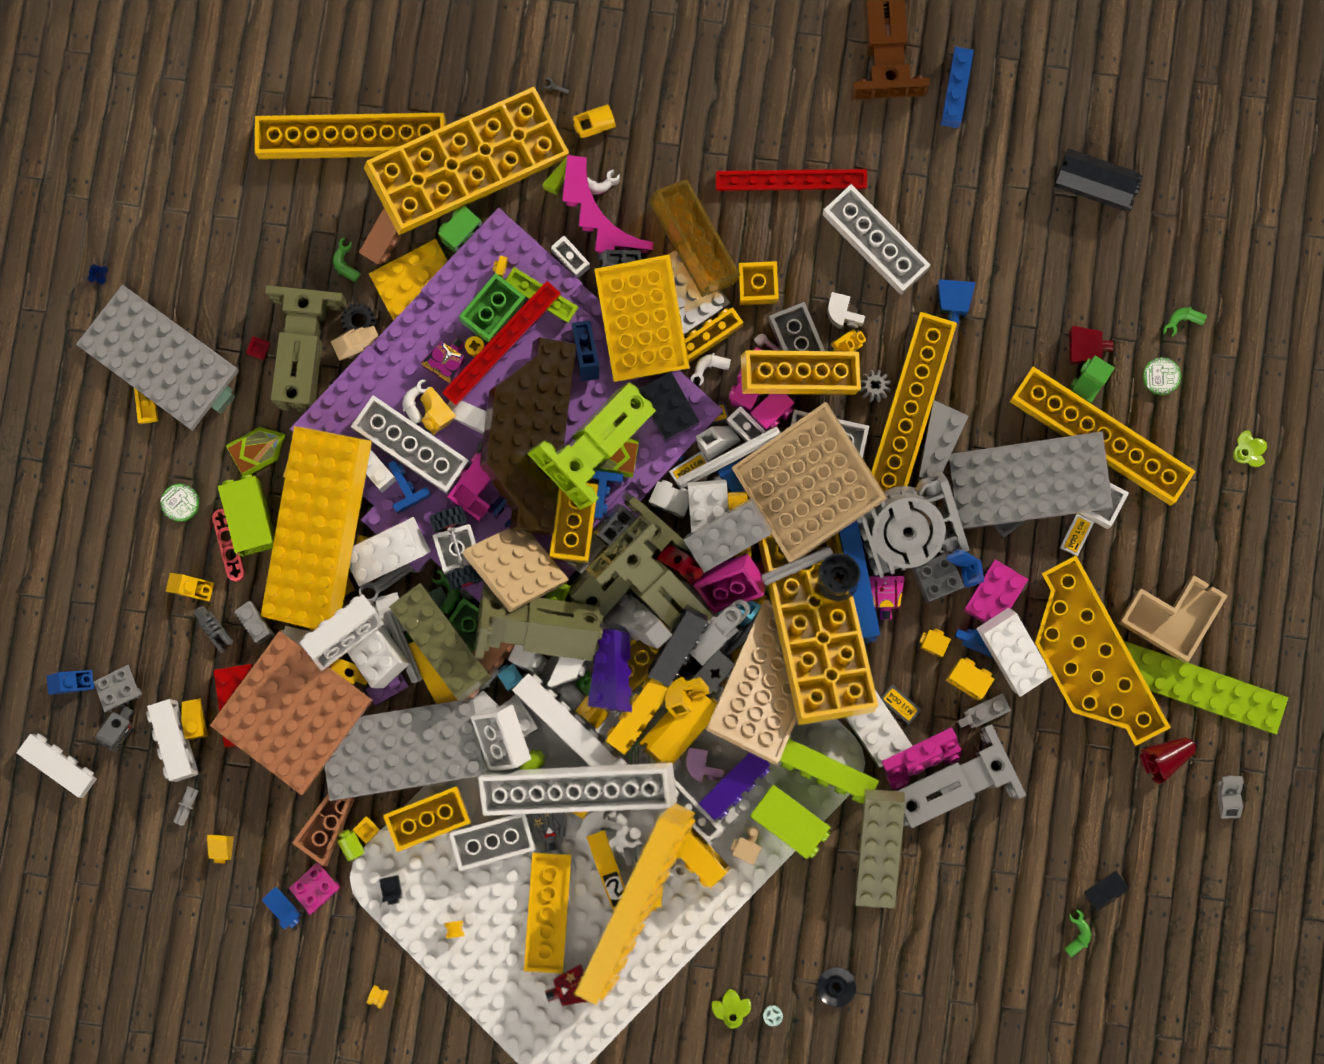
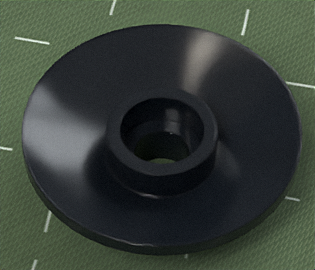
(838, 997)

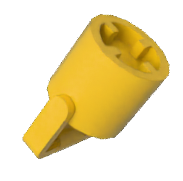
(600, 120)

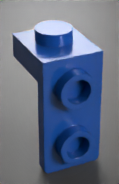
(970, 567)
(282, 908)

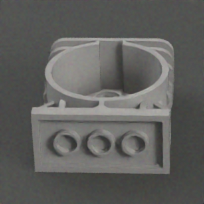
(917, 545)

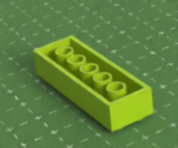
(826, 771)

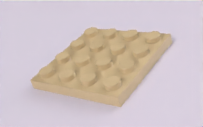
(515, 567)

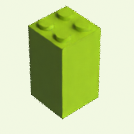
(247, 515)
(790, 822)

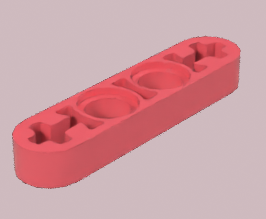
(225, 546)

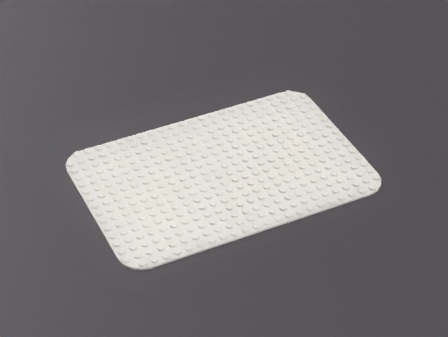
(487, 964)

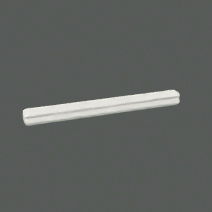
(727, 458)

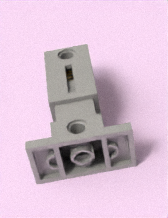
(959, 783)

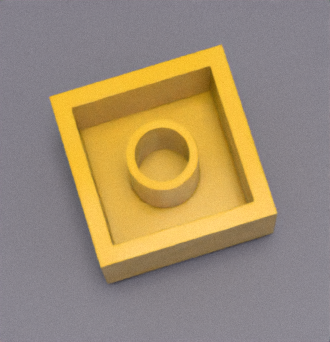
(758, 283)
(970, 679)

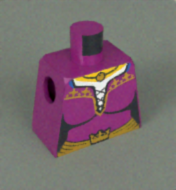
(445, 360)

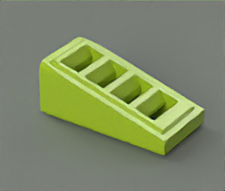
(556, 179)

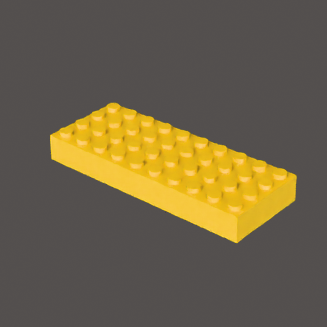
(466, 160)
(315, 527)
(819, 642)
(636, 904)

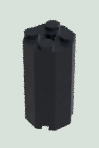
(1098, 180)

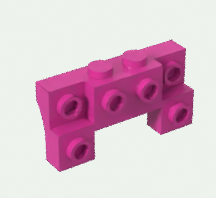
(469, 488)
(922, 756)

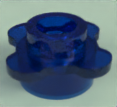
(94, 269)

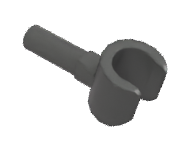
(554, 87)

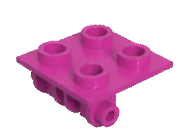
(314, 888)

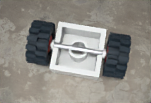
(451, 546)

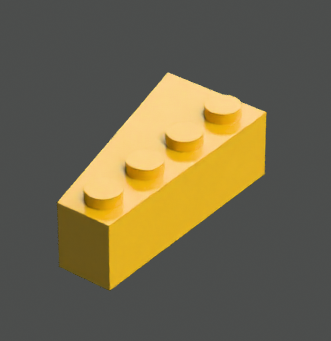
(643, 710)

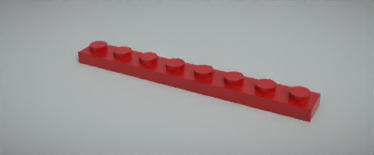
(790, 180)
(501, 343)

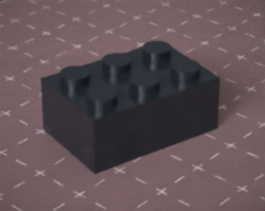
(672, 408)

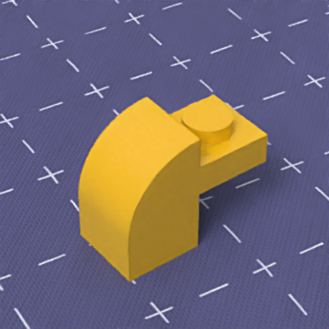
(681, 693)

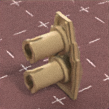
(354, 342)

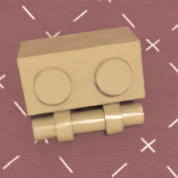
(747, 849)

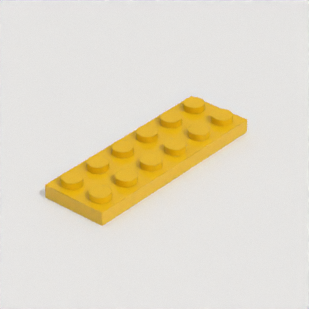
(547, 913)

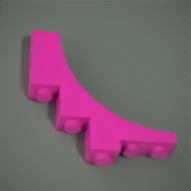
(577, 191)

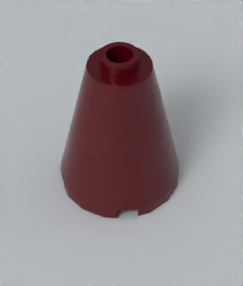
(1166, 758)

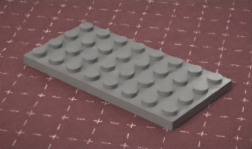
(157, 357)
(1031, 480)
(406, 751)

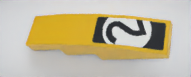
(606, 867)

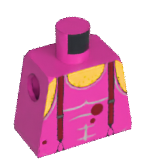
(886, 594)

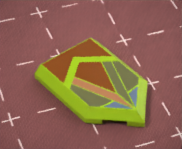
(256, 450)
(622, 461)

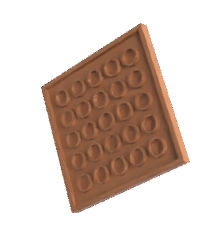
(291, 713)

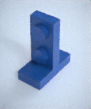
(407, 488)
(603, 490)

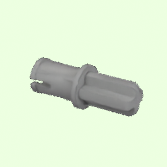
(185, 806)

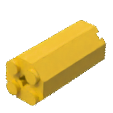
(674, 735)

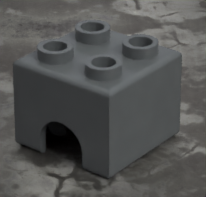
(937, 578)

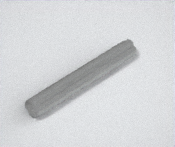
(796, 565)
(400, 640)

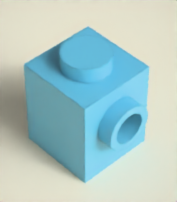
(509, 676)

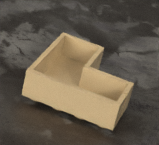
(1174, 628)

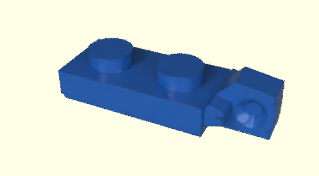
(973, 641)

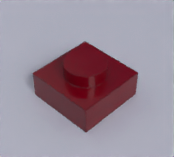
(258, 348)

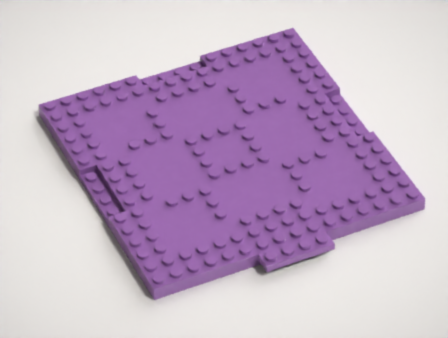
(393, 367)

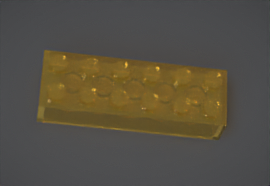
(694, 238)

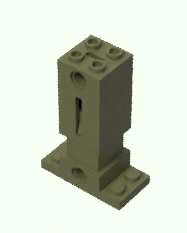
(299, 345)
(649, 579)
(610, 592)
(539, 626)

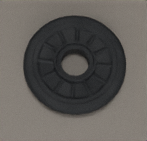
(738, 639)

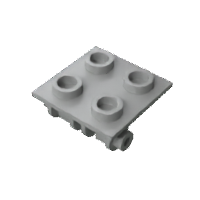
(117, 689)

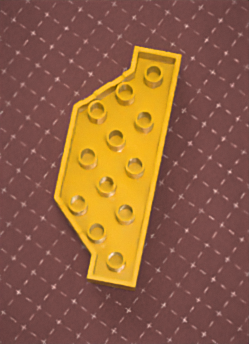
(1092, 658)

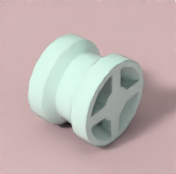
(772, 1018)

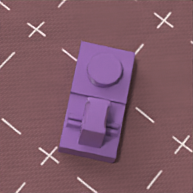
(379, 695)

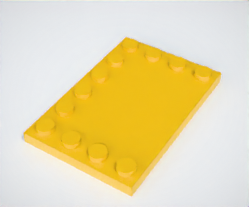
(642, 318)

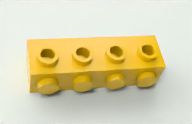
(712, 333)

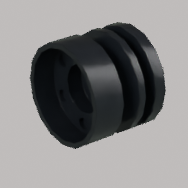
(844, 568)

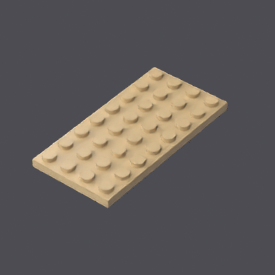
(757, 699)

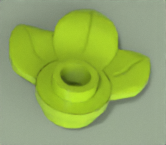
(1252, 448)
(731, 1006)

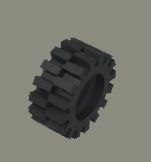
(357, 309)

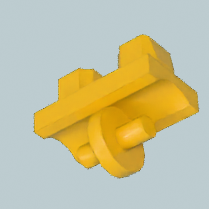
(849, 342)

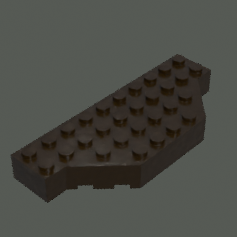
(520, 415)

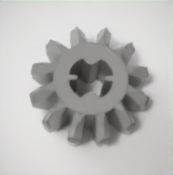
(866, 383)

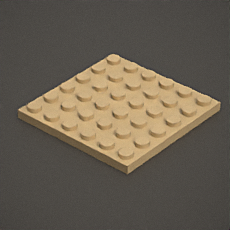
(809, 482)

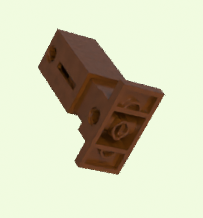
(887, 45)

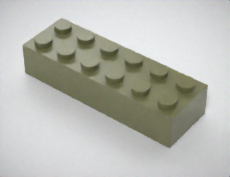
(440, 642)
(879, 848)

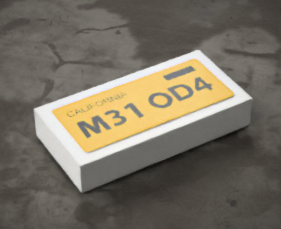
(687, 466)
(1076, 535)

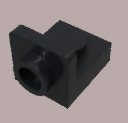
(391, 889)

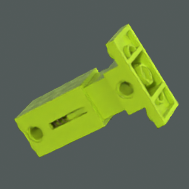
(593, 443)

